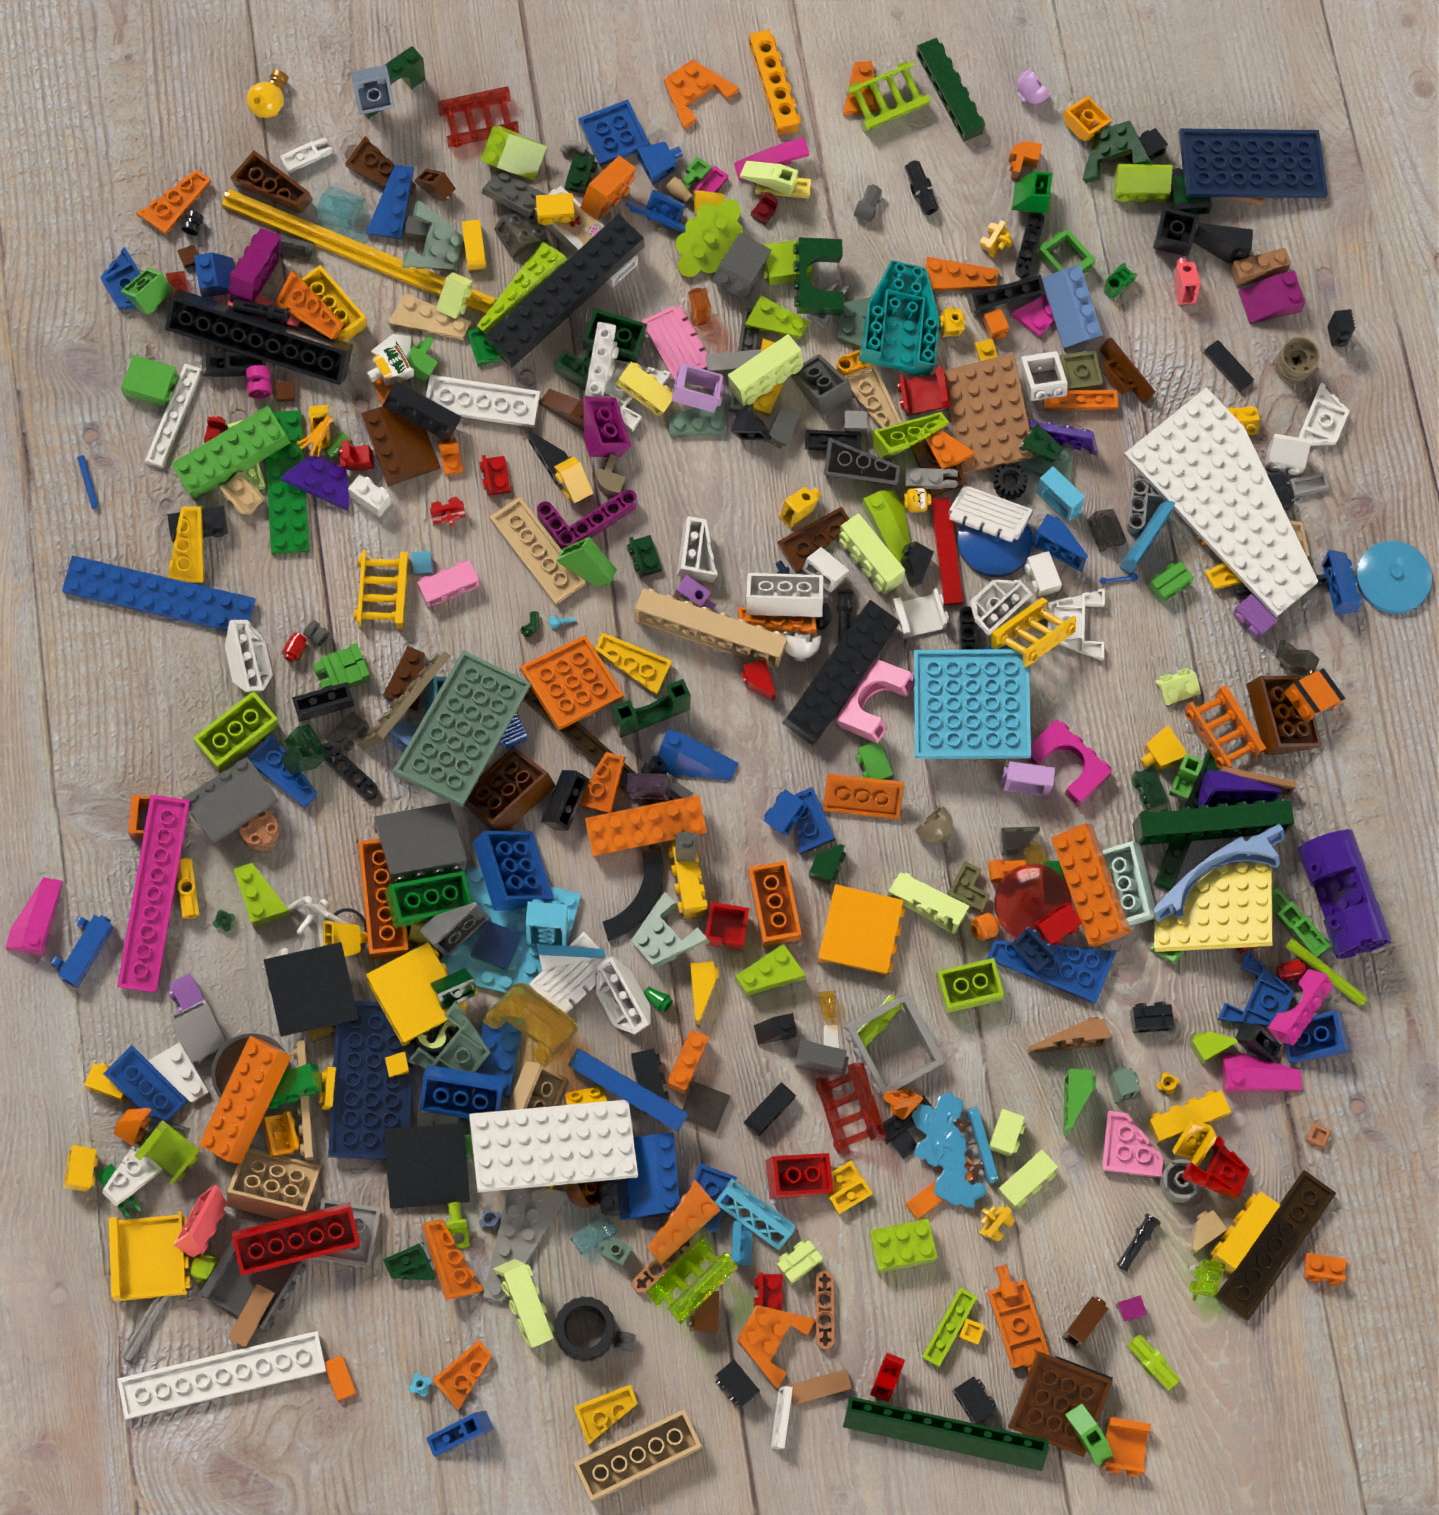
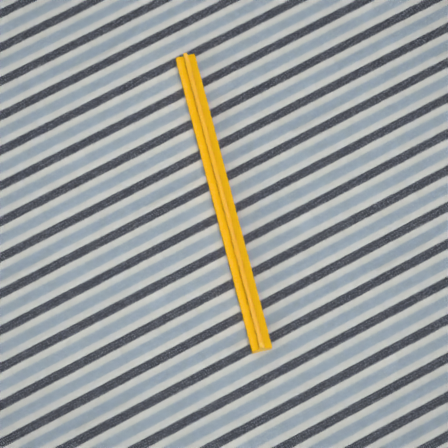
(346, 247)

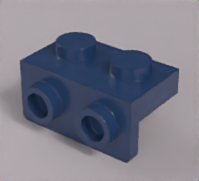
(1033, 949)

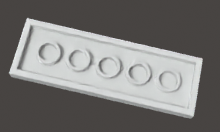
(485, 400)

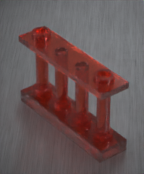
(472, 101)
(867, 1103)

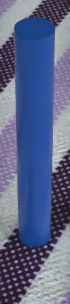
(88, 482)

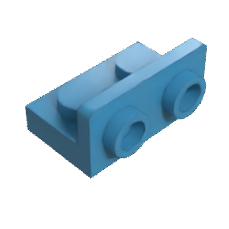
(741, 1244)

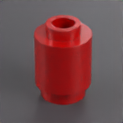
(294, 647)
(1291, 970)

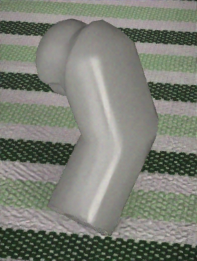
(574, 145)

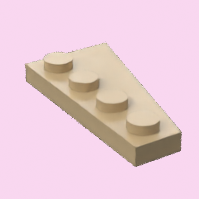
(873, 396)

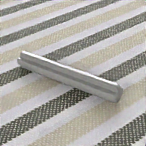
(143, 1328)

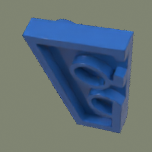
(812, 824)

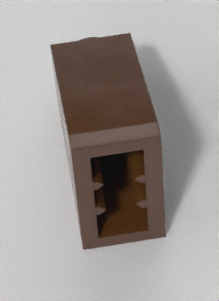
(1085, 1322)

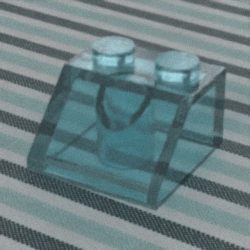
(339, 207)

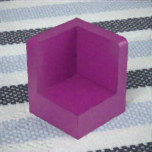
(1132, 1308)

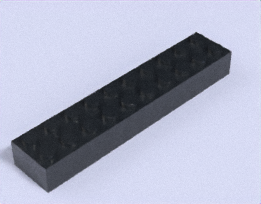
(565, 290)
(258, 337)

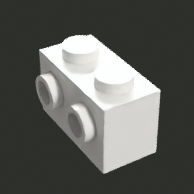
(369, 495)
(824, 564)
(1043, 574)

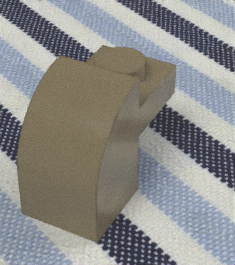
(608, 481)

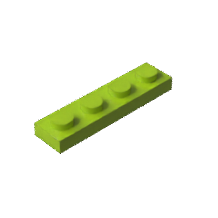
(949, 1327)

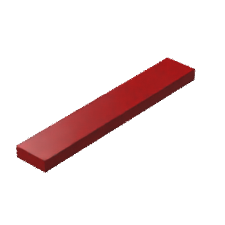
(946, 552)

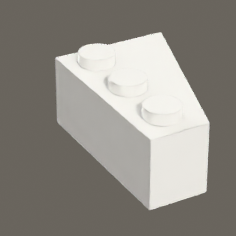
(695, 551)

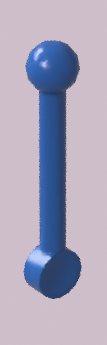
(1133, 577)

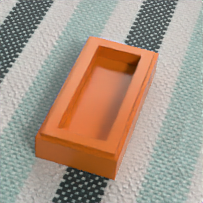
(340, 1378)

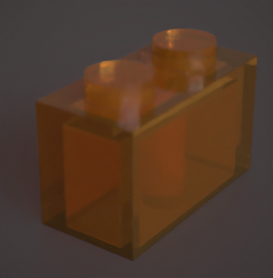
(699, 306)

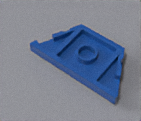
(118, 276)

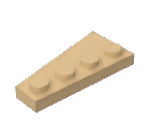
(423, 316)

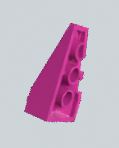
(34, 924)
(1254, 1074)

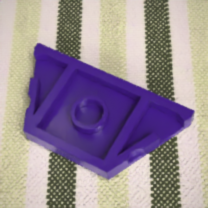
(321, 480)

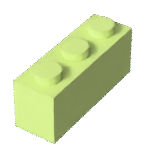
(1028, 1180)

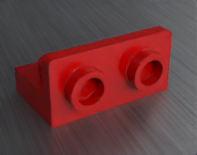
(496, 475)
(769, 1290)

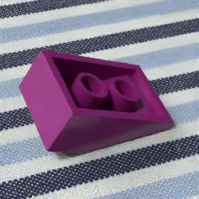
(1272, 298)
(604, 427)

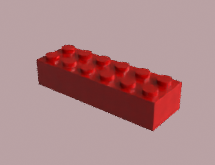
(295, 1238)

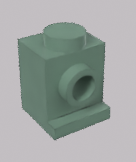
(620, 1257)

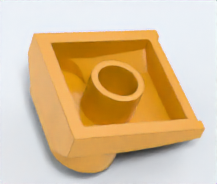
(1086, 118)

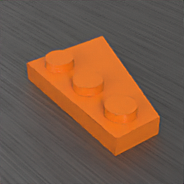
(861, 73)
(462, 1373)

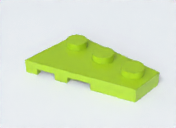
(775, 318)

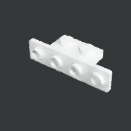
(602, 360)

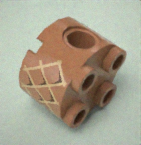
(260, 832)

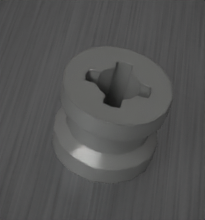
(624, 1341)

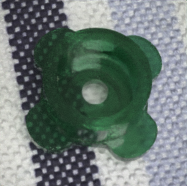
(226, 926)

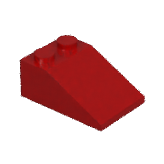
(799, 1175)

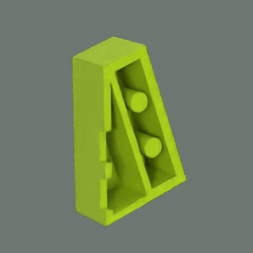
(259, 898)

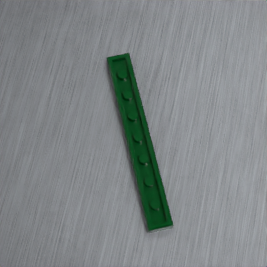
(1177, 851)

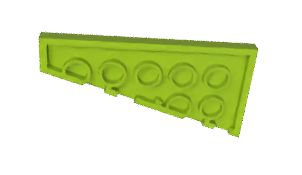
(534, 272)

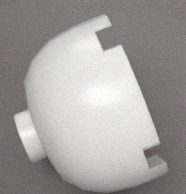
(802, 645)

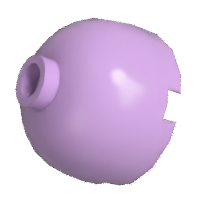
(1031, 88)

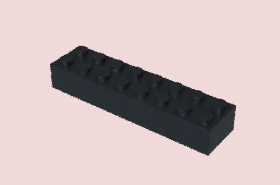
(841, 672)

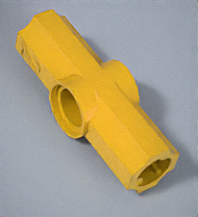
(189, 899)

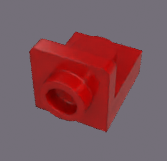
(215, 426)

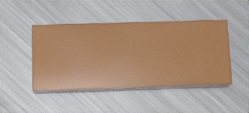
(251, 1315)
(820, 1387)

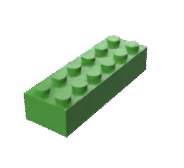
(230, 453)

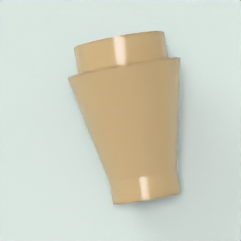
(679, 190)

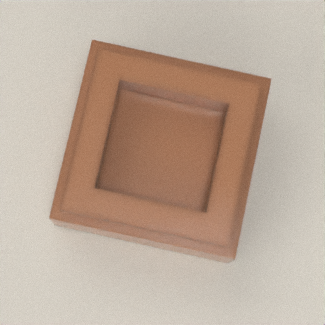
(1318, 1135)

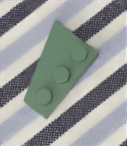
(698, 422)

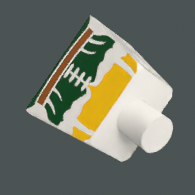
(391, 365)

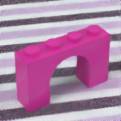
(1058, 738)

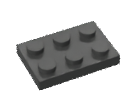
(512, 193)

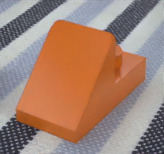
(450, 456)
(902, 1101)

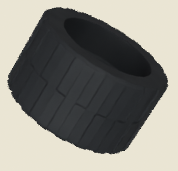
(602, 1346)

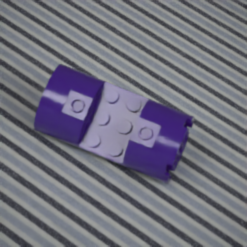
(1344, 893)

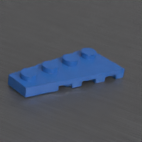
(393, 205)

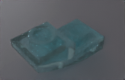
(593, 1234)

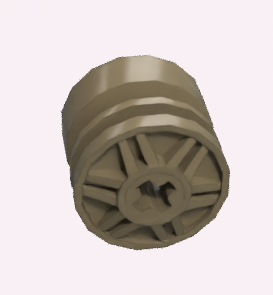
(1302, 352)

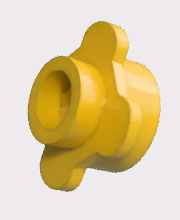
(1168, 1088)

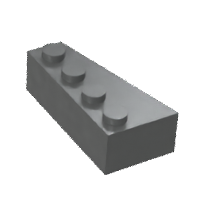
(856, 464)

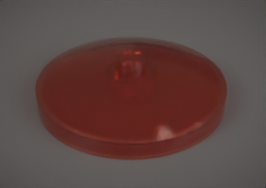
(1028, 896)

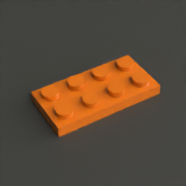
(863, 796)

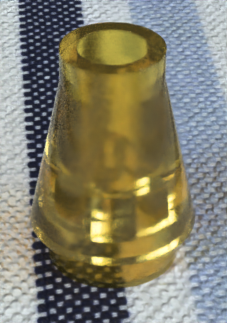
(827, 1004)

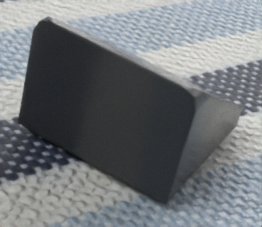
(904, 1144)

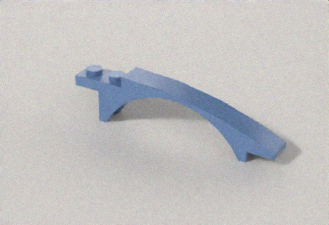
(1256, 849)

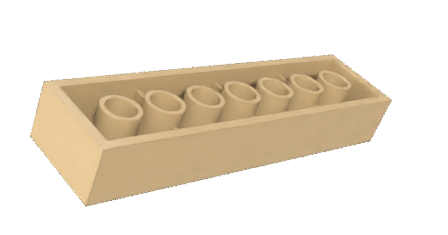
(710, 628)

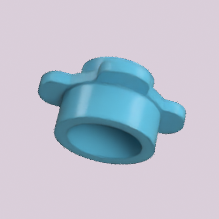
(417, 1378)

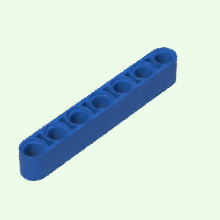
(628, 1089)

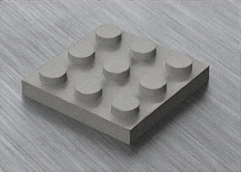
(367, 1224)

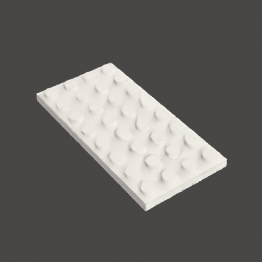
(553, 1145)

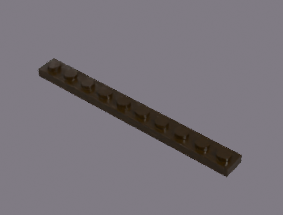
(585, 742)

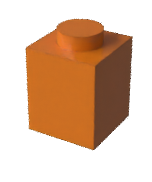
(995, 324)

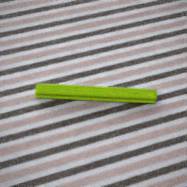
(1319, 966)

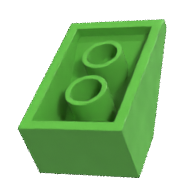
(1077, 1088)

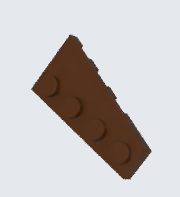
(807, 540)

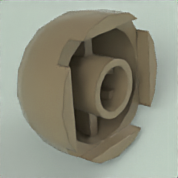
(936, 826)

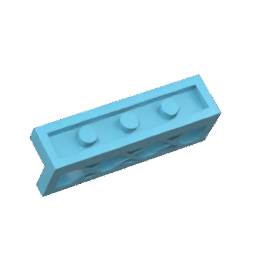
(758, 1208)

